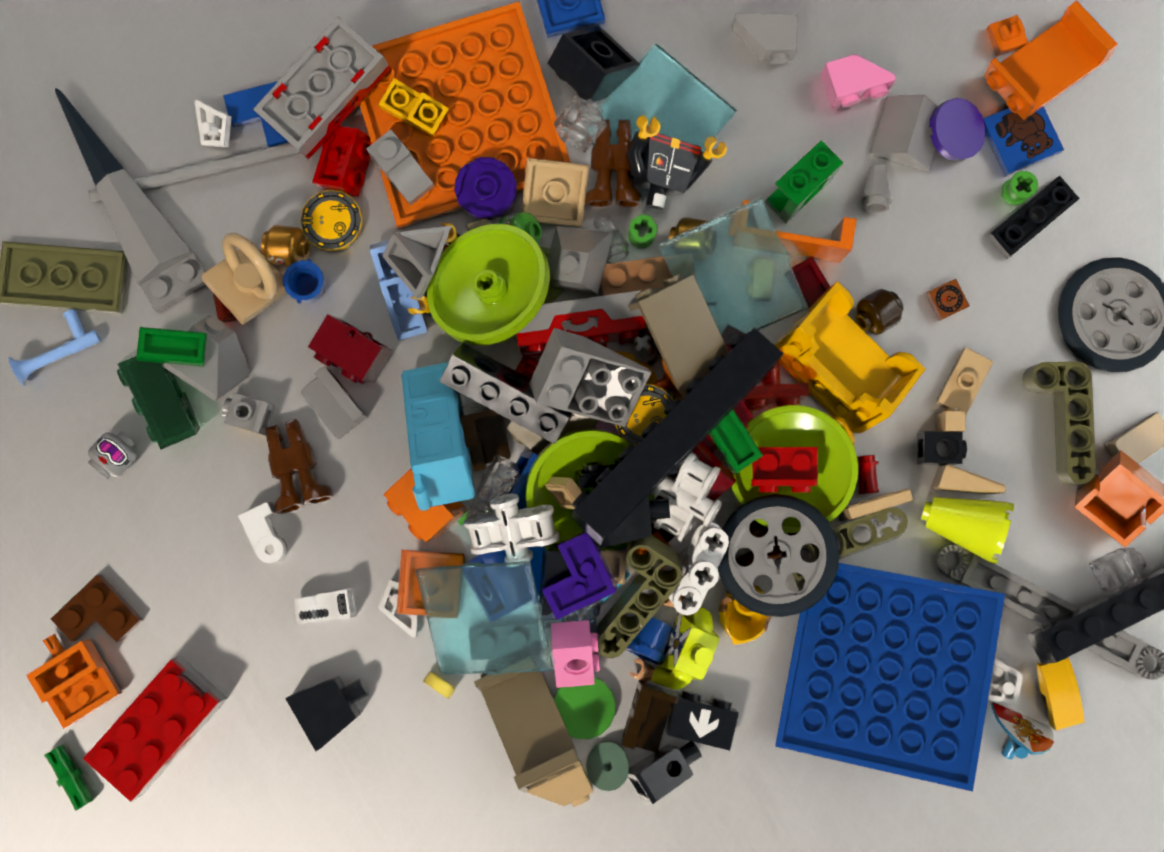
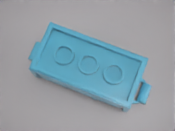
(436, 439)

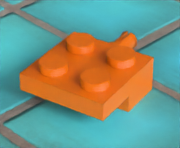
(73, 680)

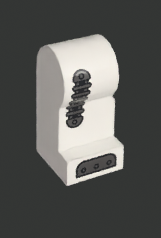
(262, 533)
(325, 606)

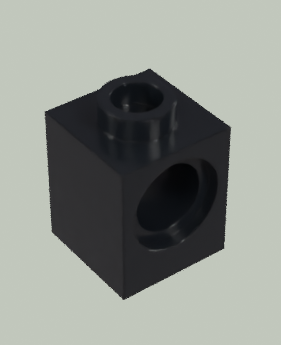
(927, 451)

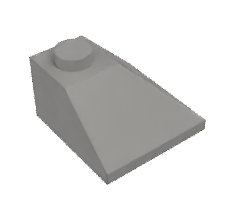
(578, 259)
(223, 363)

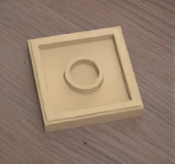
(555, 191)
(875, 504)

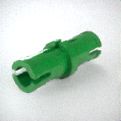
(69, 777)

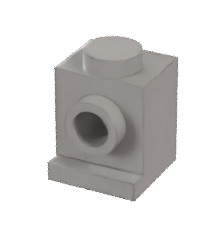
(257, 418)

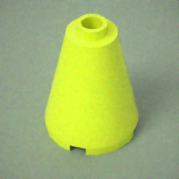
(970, 523)

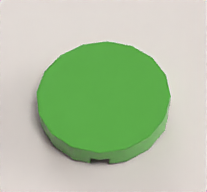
(586, 709)

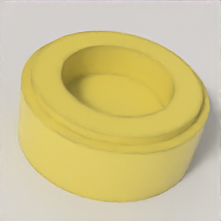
(439, 684)

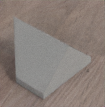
(416, 256)

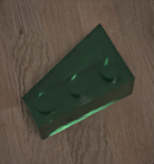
(159, 400)

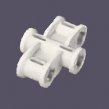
(688, 497)
(511, 529)
(695, 578)

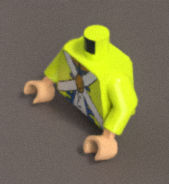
(686, 653)

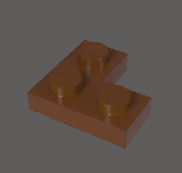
(99, 604)

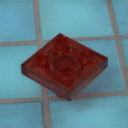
(775, 393)

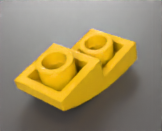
(412, 107)
(1062, 694)

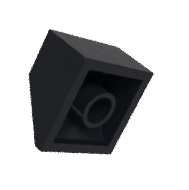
(592, 62)

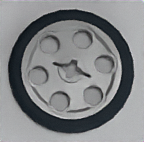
(1078, 331)
(817, 575)

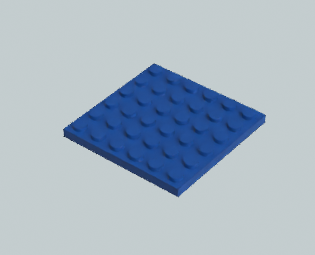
(893, 675)

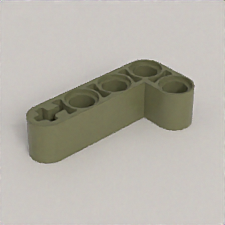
(1065, 422)
(850, 546)
(633, 599)

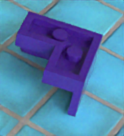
(588, 580)

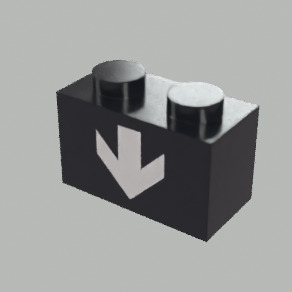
(702, 721)

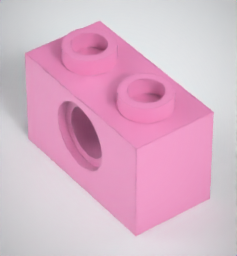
(574, 653)

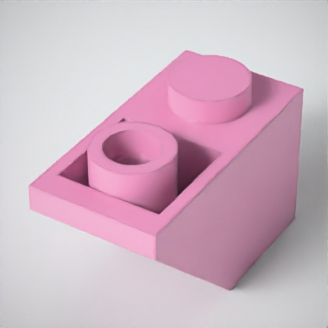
(853, 79)

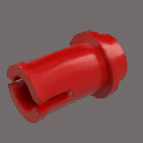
(867, 474)

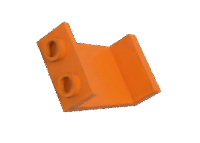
(1051, 62)
(821, 249)

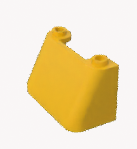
(844, 364)

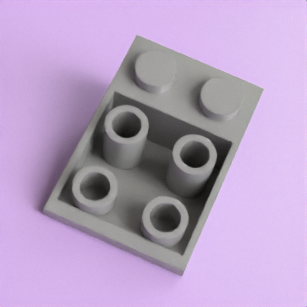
(587, 379)

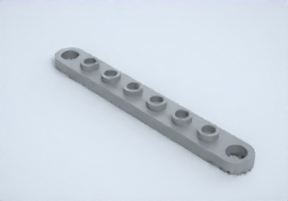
(1045, 608)

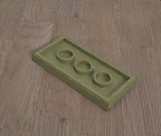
(62, 277)

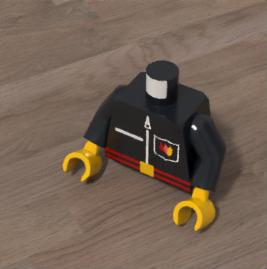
(667, 163)

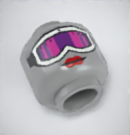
(112, 454)

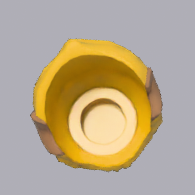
(739, 621)

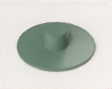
(607, 766)

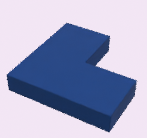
(241, 106)

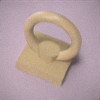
(244, 279)

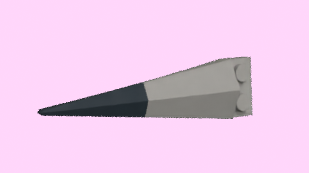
(154, 250)

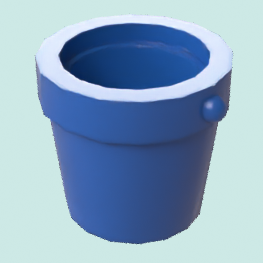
(304, 281)
(651, 641)

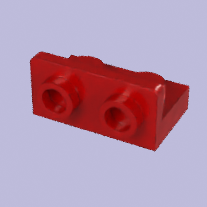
(343, 161)
(786, 467)

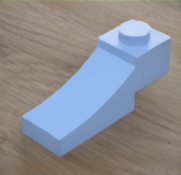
(397, 296)

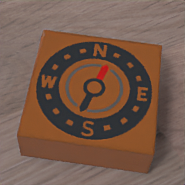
(947, 299)

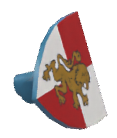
(1024, 732)

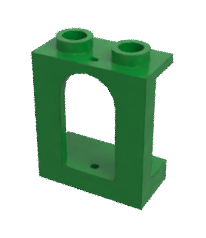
(804, 181)

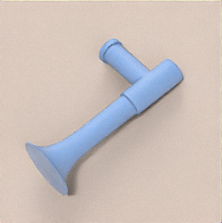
(81, 341)

